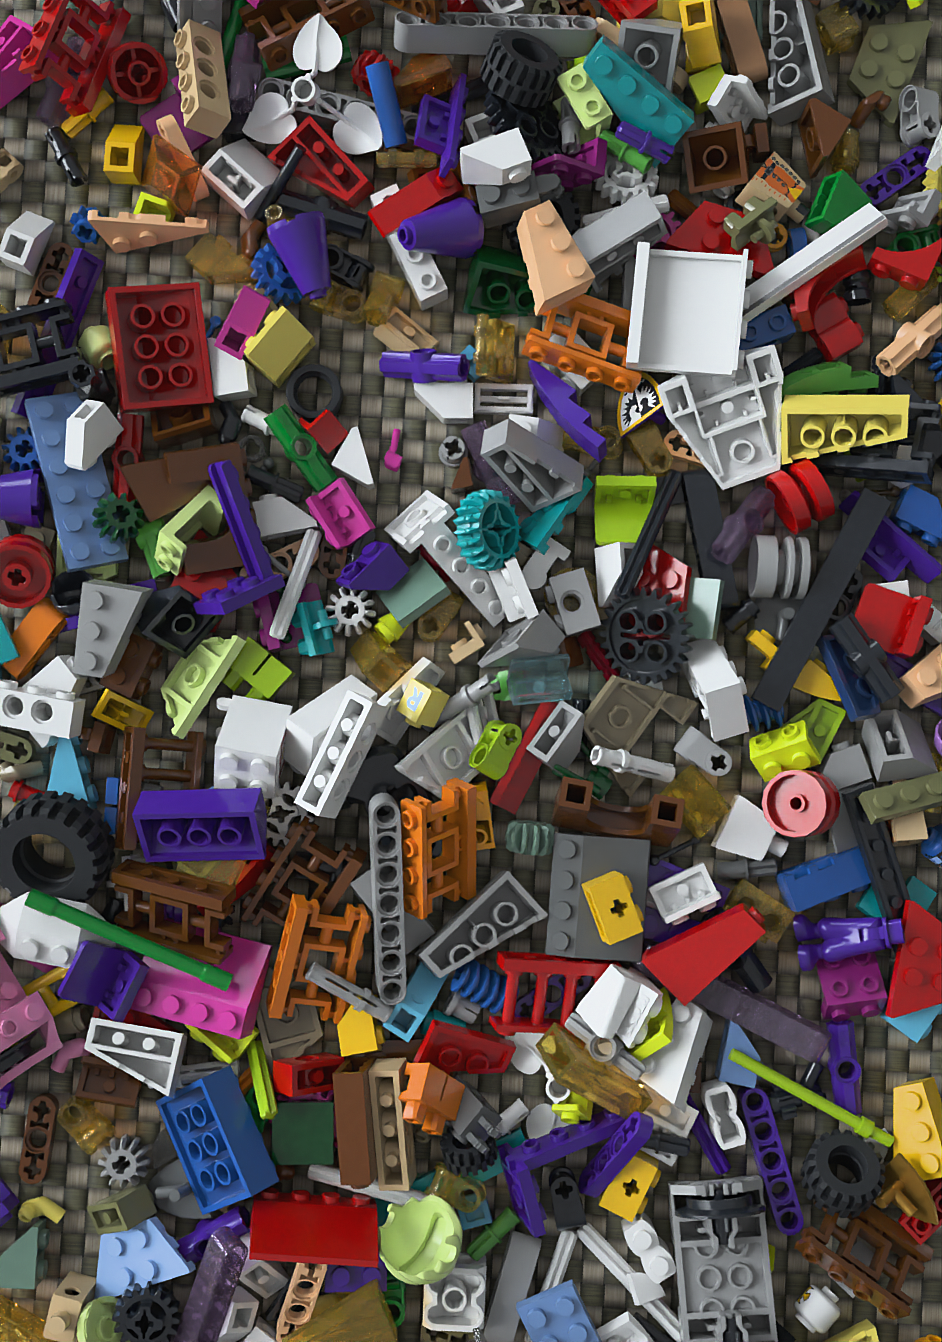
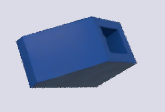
(920, 514)

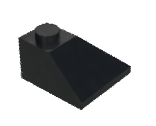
(173, 622)

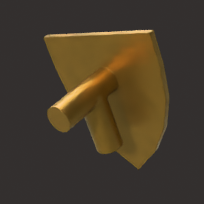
(907, 1191)

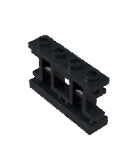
(33, 372)
(882, 463)

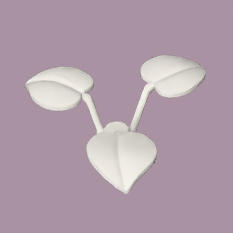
(314, 49)
(528, 1060)

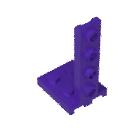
(248, 542)
(537, 1152)

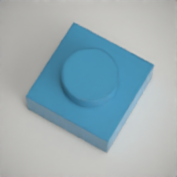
(478, 1217)

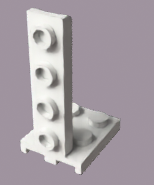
(425, 525)

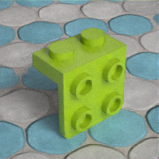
(622, 507)

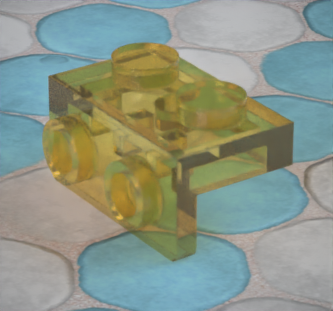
(702, 801)

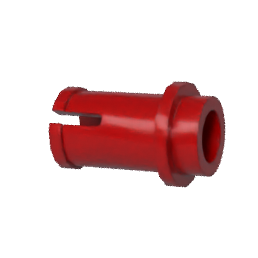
(21, 791)

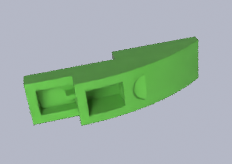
(828, 379)

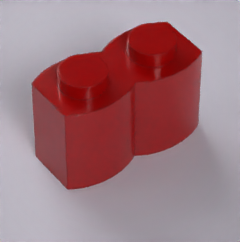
(834, 331)

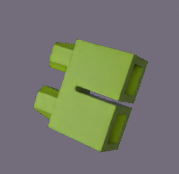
(259, 669)

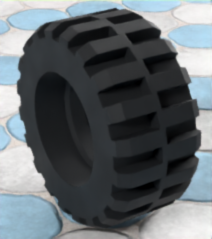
(70, 823)

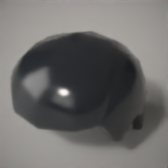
(67, 591)

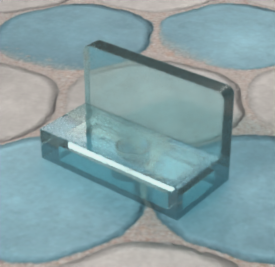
(539, 679)

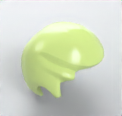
(420, 1240)

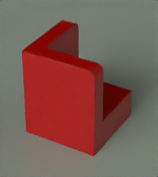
(325, 430)

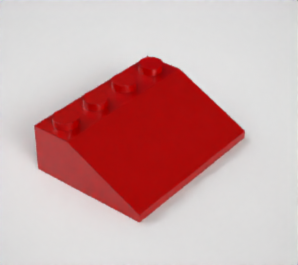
(159, 346)
(314, 1228)

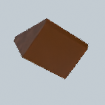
(820, 132)
(716, 157)
(182, 425)

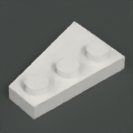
(393, 724)

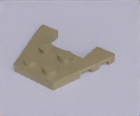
(622, 715)

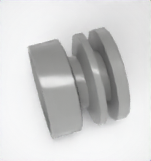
(782, 567)

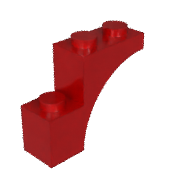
(909, 267)
(811, 293)

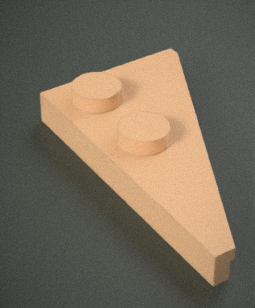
(143, 230)

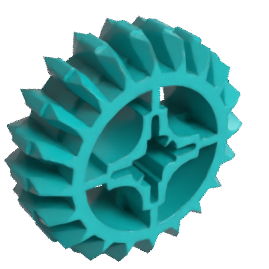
(487, 529)

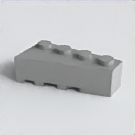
(795, 60)
(481, 924)

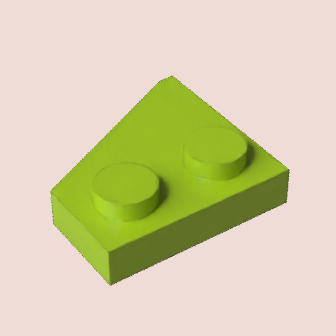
(822, 723)

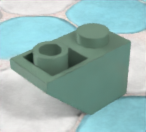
(23, 1261)

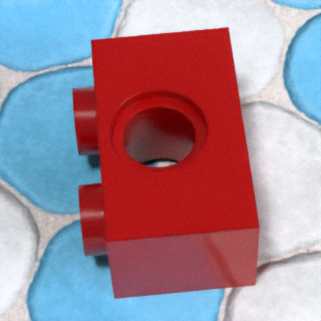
(305, 1074)

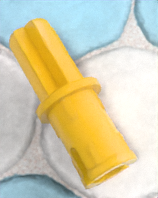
(74, 125)

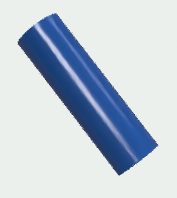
(386, 104)

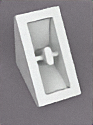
(352, 460)

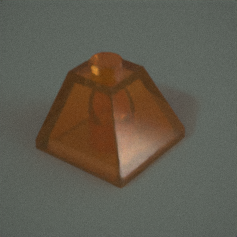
(423, 75)
(171, 175)

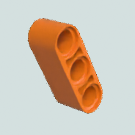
(35, 636)

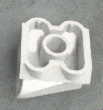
(621, 1005)
(457, 1299)

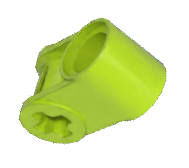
(494, 750)

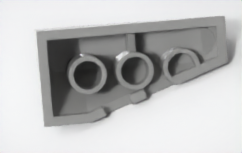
(654, 46)

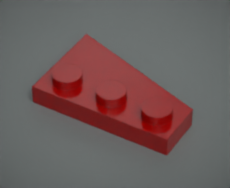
(464, 1049)

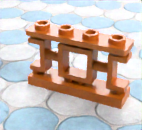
(595, 317)
(458, 847)
(294, 953)

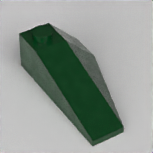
(498, 284)

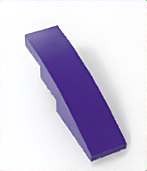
(563, 405)

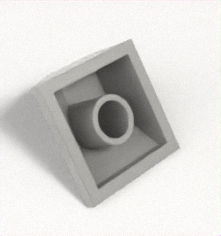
(526, 639)

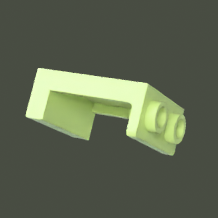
(585, 101)
(200, 512)

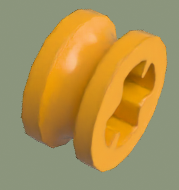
(782, 234)

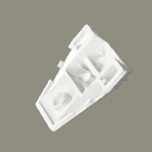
(731, 420)

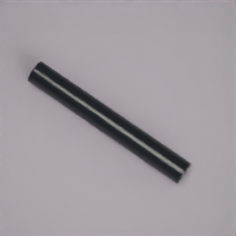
(280, 181)

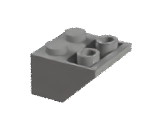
(897, 747)

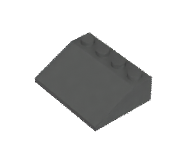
(570, 920)

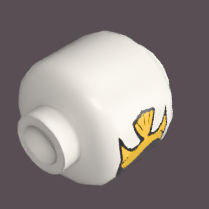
(817, 1309)

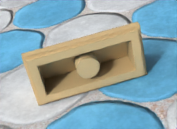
(403, 333)

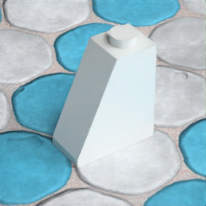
(55, 677)

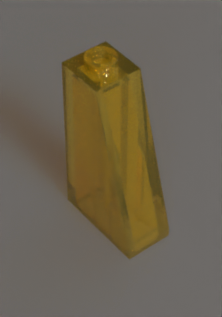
(594, 1080)
(356, 1318)

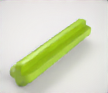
(262, 1080)

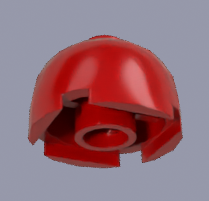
(137, 72)

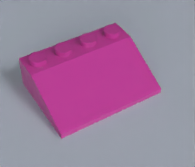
(194, 1003)

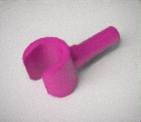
(393, 460)

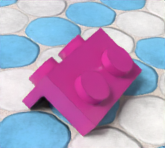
(340, 514)

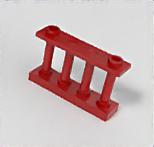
(543, 967)

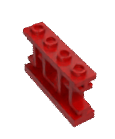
(93, 57)

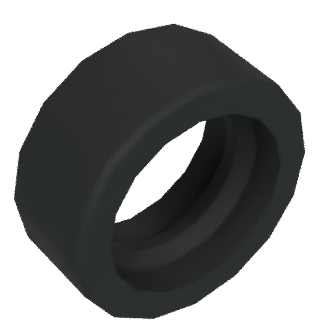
(304, 373)

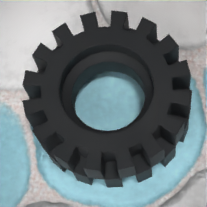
(465, 1160)

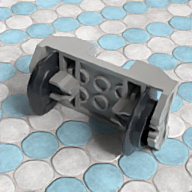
(722, 1260)

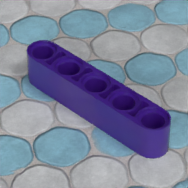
(776, 1171)

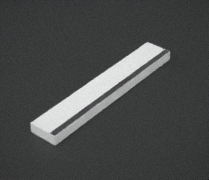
(813, 259)

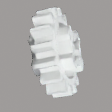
(625, 181)
(283, 827)

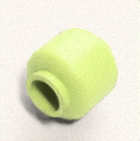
(97, 347)

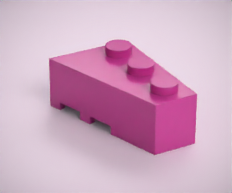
(14, 38)

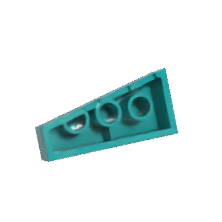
(636, 94)

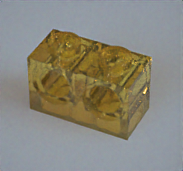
(765, 905)

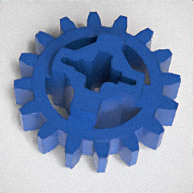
(274, 276)

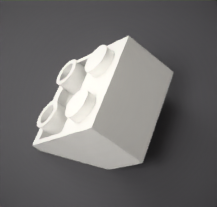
(240, 176)

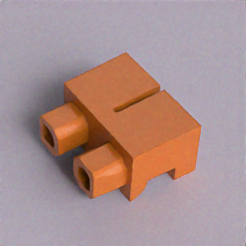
(430, 1095)

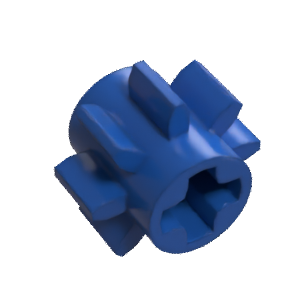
(82, 228)

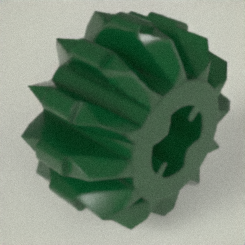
(112, 527)

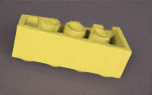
(839, 422)

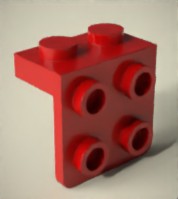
(894, 619)

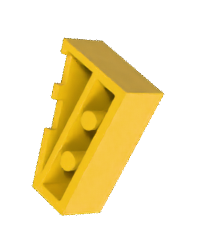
(919, 1126)

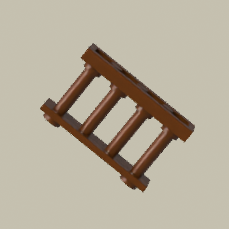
(135, 772)

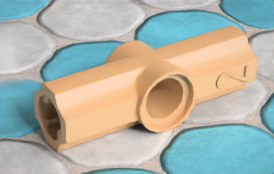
(911, 342)

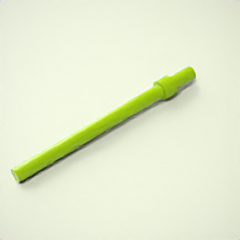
(861, 1125)

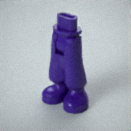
(844, 937)

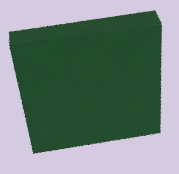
(303, 1132)

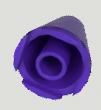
(444, 230)
(304, 252)
(22, 499)

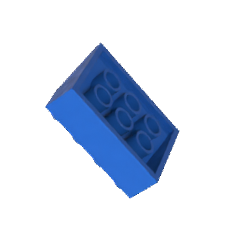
(217, 1141)

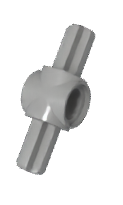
(618, 1055)

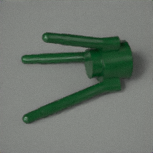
(600, 779)

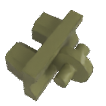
(755, 226)

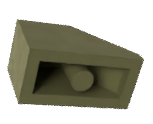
(122, 1210)

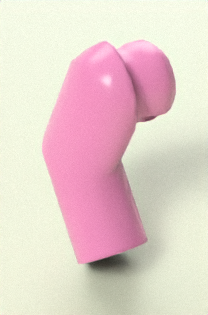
(71, 1049)

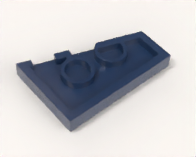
(853, 690)

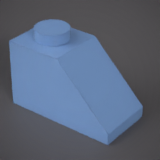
(728, 1070)

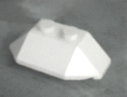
(44, 937)

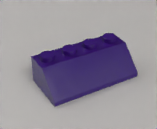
(202, 824)

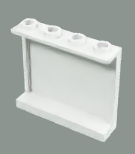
(688, 312)

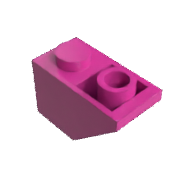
(242, 322)

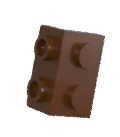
(135, 668)
(107, 1083)

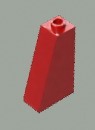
(704, 951)

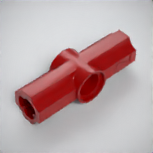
(127, 441)

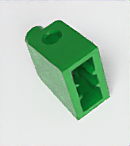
(835, 201)

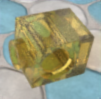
(836, 28)

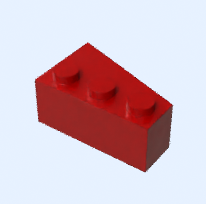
(323, 164)

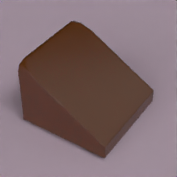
(463, 481)
(572, 647)

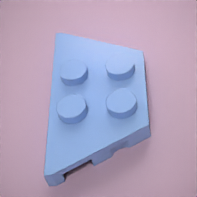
(138, 1257)

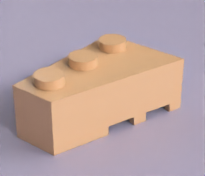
(552, 258)
(923, 680)

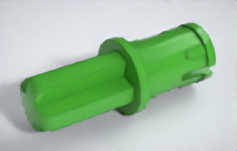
(626, 152)
(492, 1234)

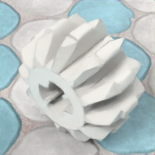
(357, 619)

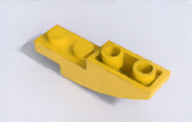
(812, 678)

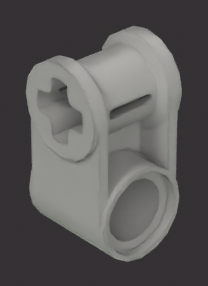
(919, 113)
(699, 749)

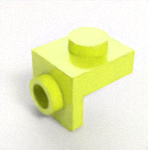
(573, 1109)

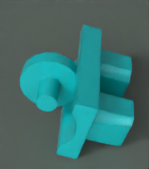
(315, 628)

